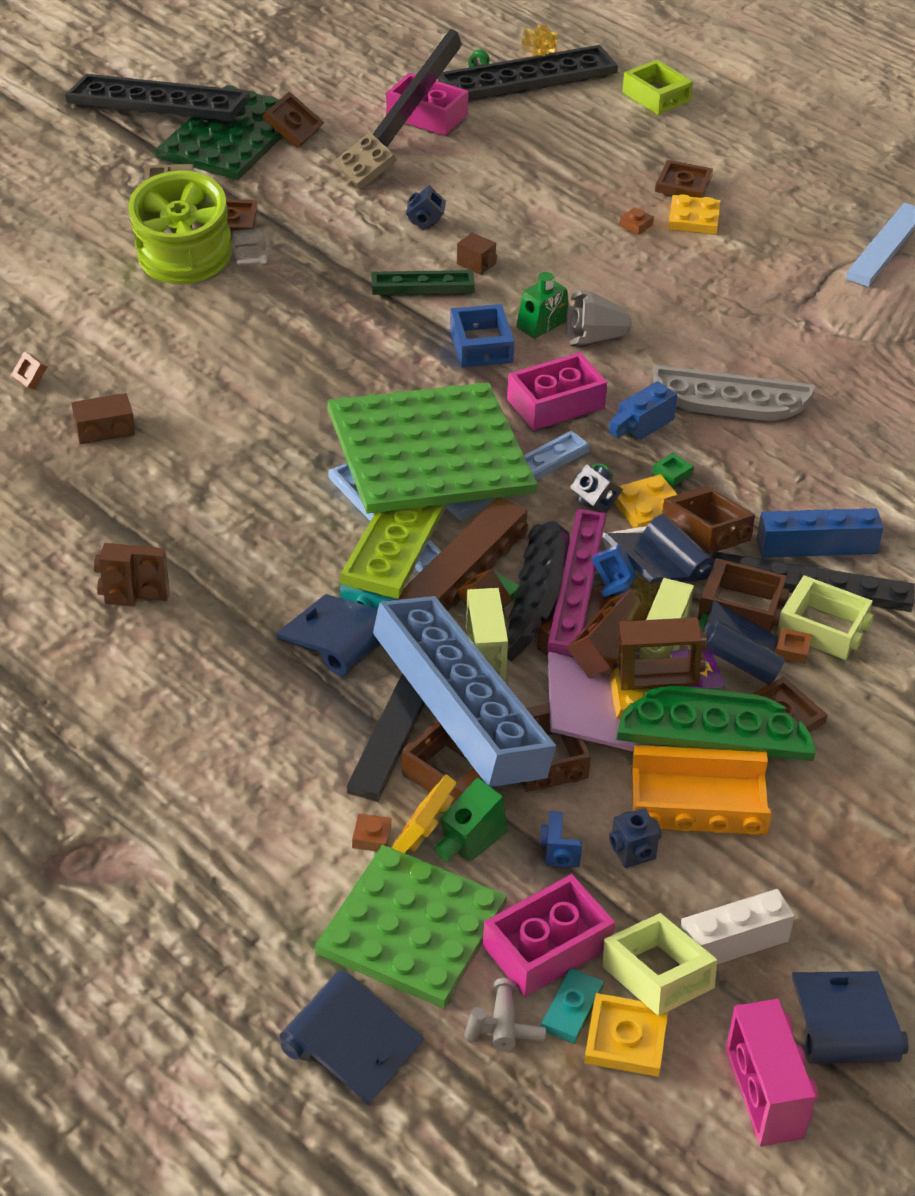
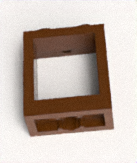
(732, 521)
(747, 581)
(662, 671)
(422, 750)
(562, 770)

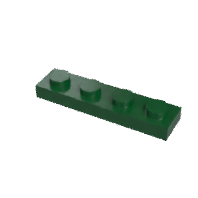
(422, 282)

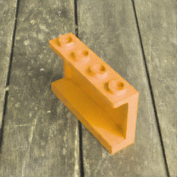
(702, 789)

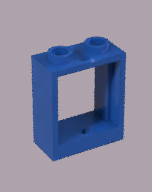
(471, 351)

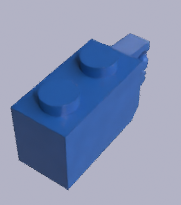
(644, 412)

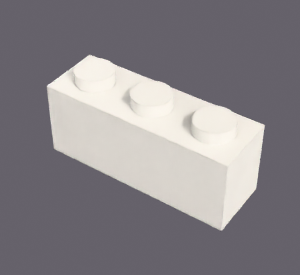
(741, 926)

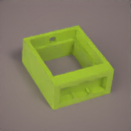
(675, 87)

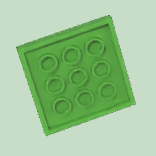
(411, 926)

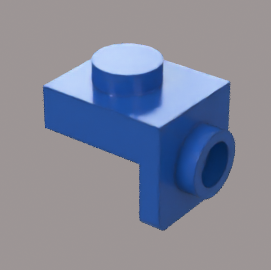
(614, 570)
(559, 851)

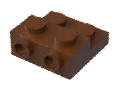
(131, 574)

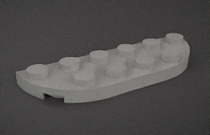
(734, 394)

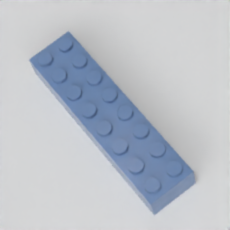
(464, 691)

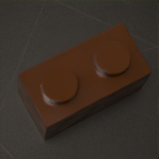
(103, 418)

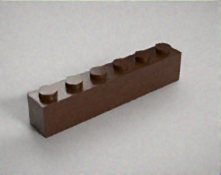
(470, 553)

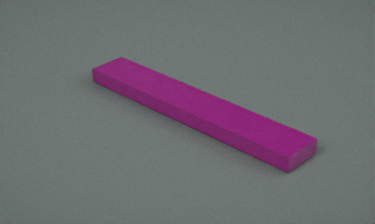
(576, 580)

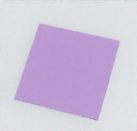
(582, 704)

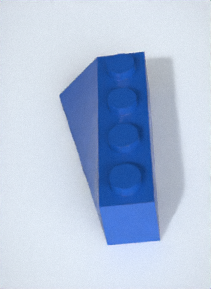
(819, 532)

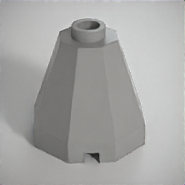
(595, 319)

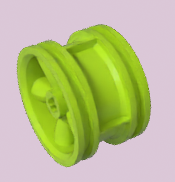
(177, 202)

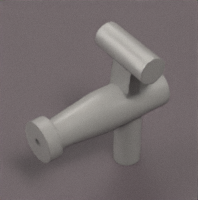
(503, 1020)

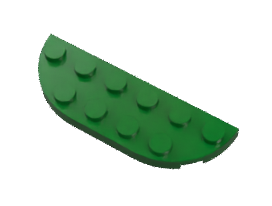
(715, 721)

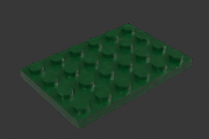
(224, 146)

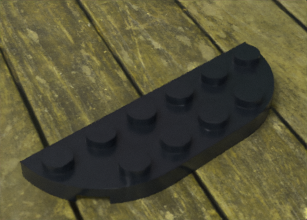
(538, 584)

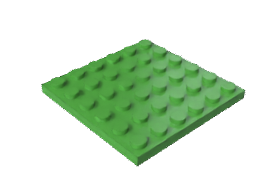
(430, 447)

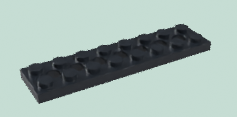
(531, 72)
(158, 97)

